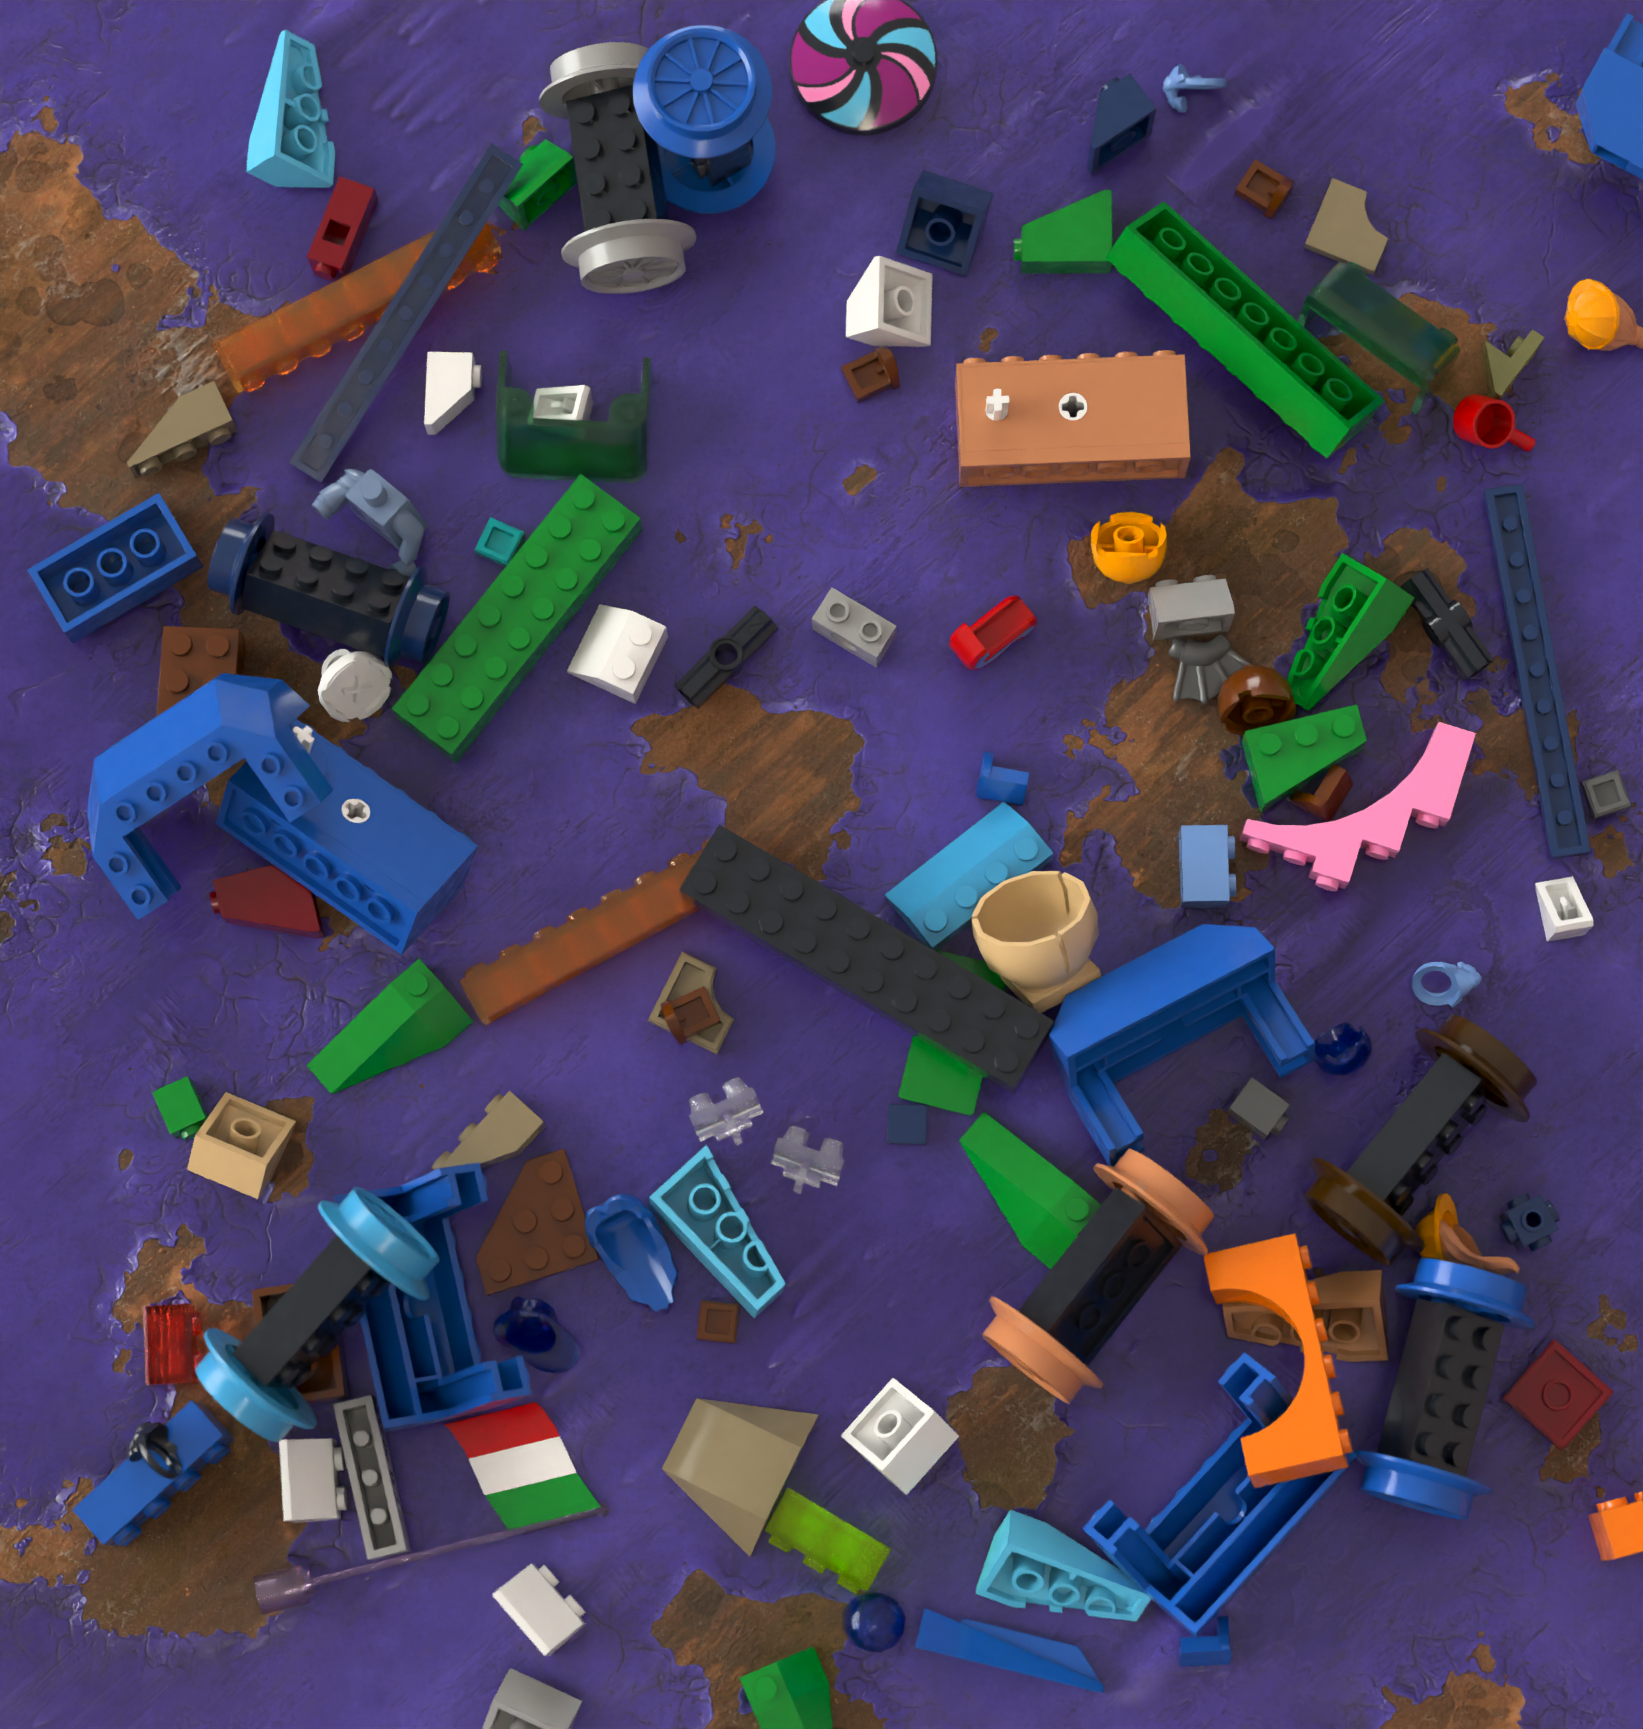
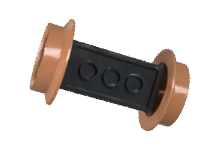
(1100, 1276)

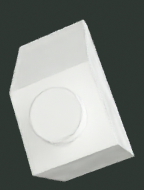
(449, 387)

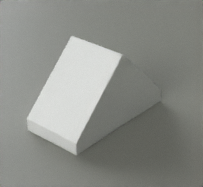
(563, 403)
(1563, 909)

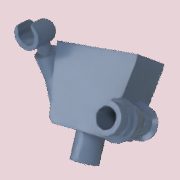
(380, 508)

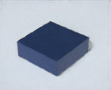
(907, 1124)

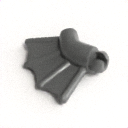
(1203, 667)

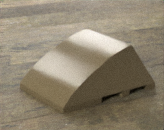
(737, 1462)

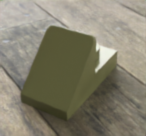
(1501, 370)

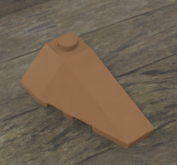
(1352, 1312)

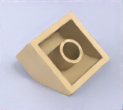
(240, 1145)

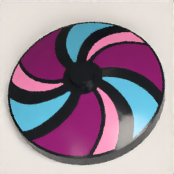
(863, 64)

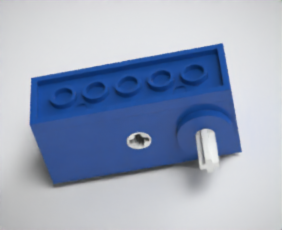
(359, 848)

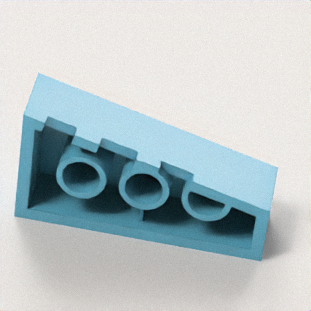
(717, 1232)

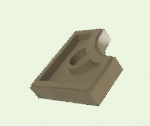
(1344, 230)
(686, 977)

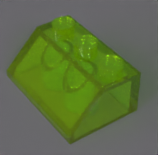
(826, 1542)

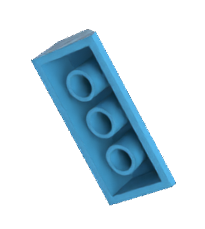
(946, 889)

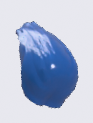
(633, 1249)

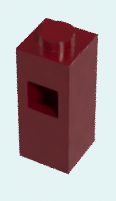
(342, 229)

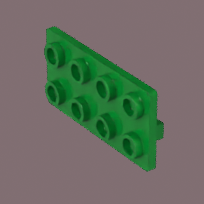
(937, 1078)

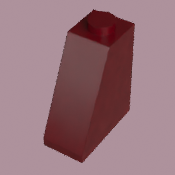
(267, 901)

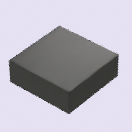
(1605, 794)

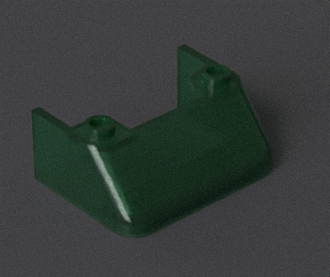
(1383, 327)
(573, 447)

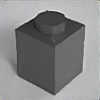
(1259, 1109)

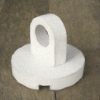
(353, 684)

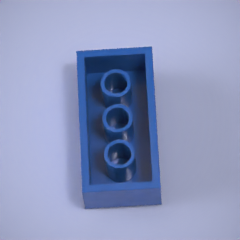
(115, 568)
(137, 1492)

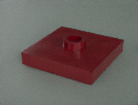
(1557, 1395)

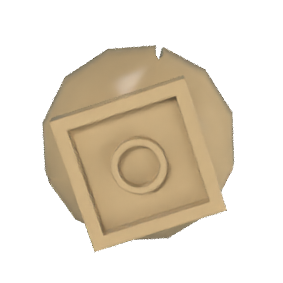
(1038, 936)

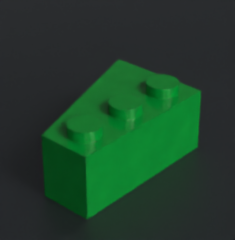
(1299, 750)

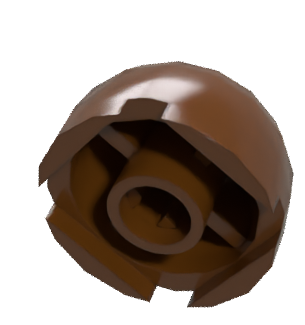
(1255, 699)

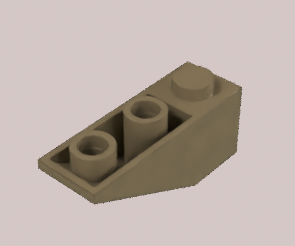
(188, 425)
(498, 1137)

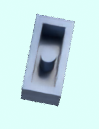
(1205, 866)

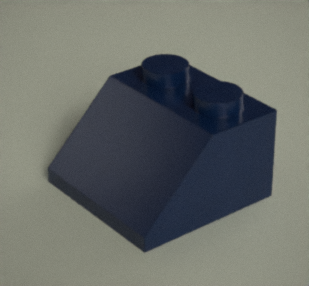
(1121, 121)
(944, 222)

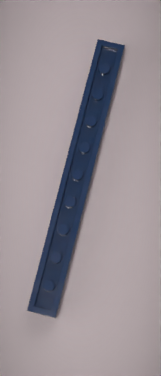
(406, 313)
(1536, 672)

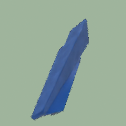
(1007, 1650)

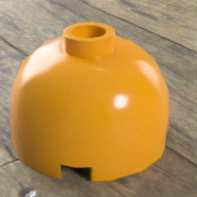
(1129, 547)

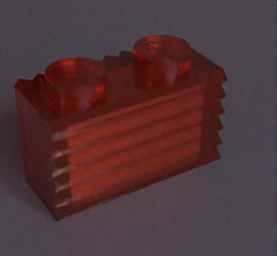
(171, 1344)

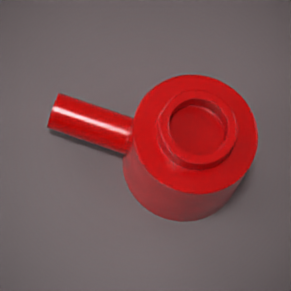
(1488, 423)

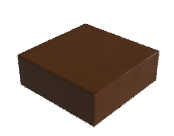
(718, 1322)

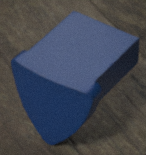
(1001, 783)
(1208, 1649)

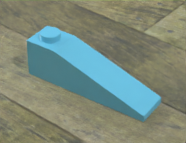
(289, 131)
(1045, 1567)

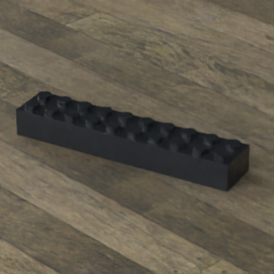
(867, 959)

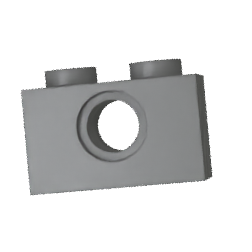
(854, 627)

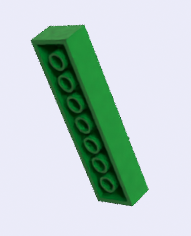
(1244, 329)
(517, 618)

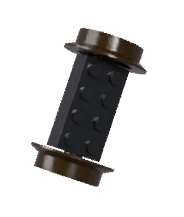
(1379, 1186)

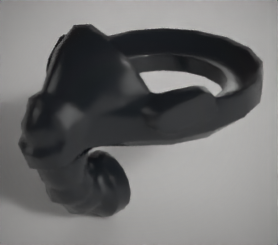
(154, 1437)

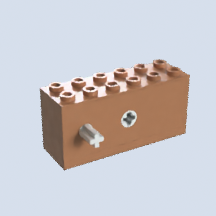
(1072, 419)

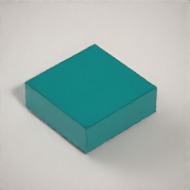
(499, 542)

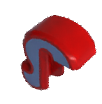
(992, 633)

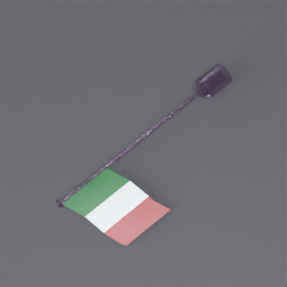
(521, 1475)

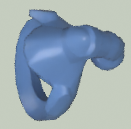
(1180, 79)
(1462, 976)

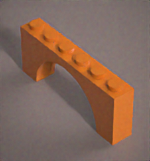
(1309, 1433)

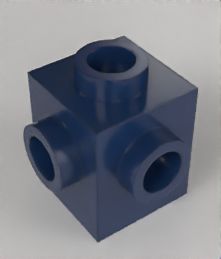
(1519, 1232)

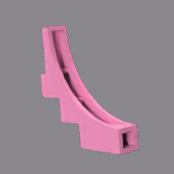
(1380, 828)

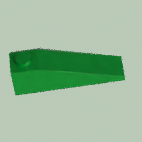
(1352, 619)
(399, 1025)
(1031, 1193)
(790, 1693)

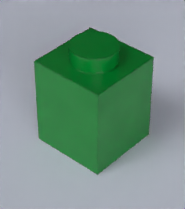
(181, 1108)

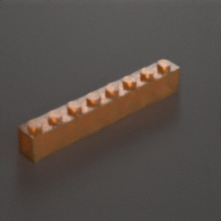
(334, 313)
(581, 942)

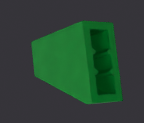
(1069, 238)

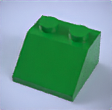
(540, 183)

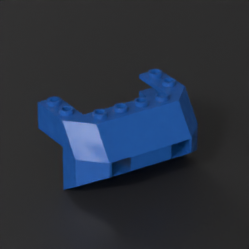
(1613, 100)
(179, 753)
(1161, 1007)
(426, 1349)
(1217, 1524)

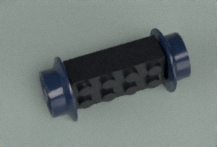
(327, 592)

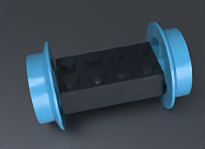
(366, 1256)

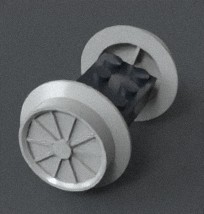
(619, 175)

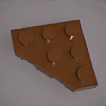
(537, 1228)

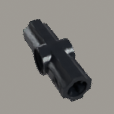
(1447, 624)
(744, 640)

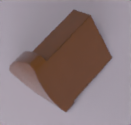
(1264, 188)
(871, 374)
(1328, 795)
(690, 1014)

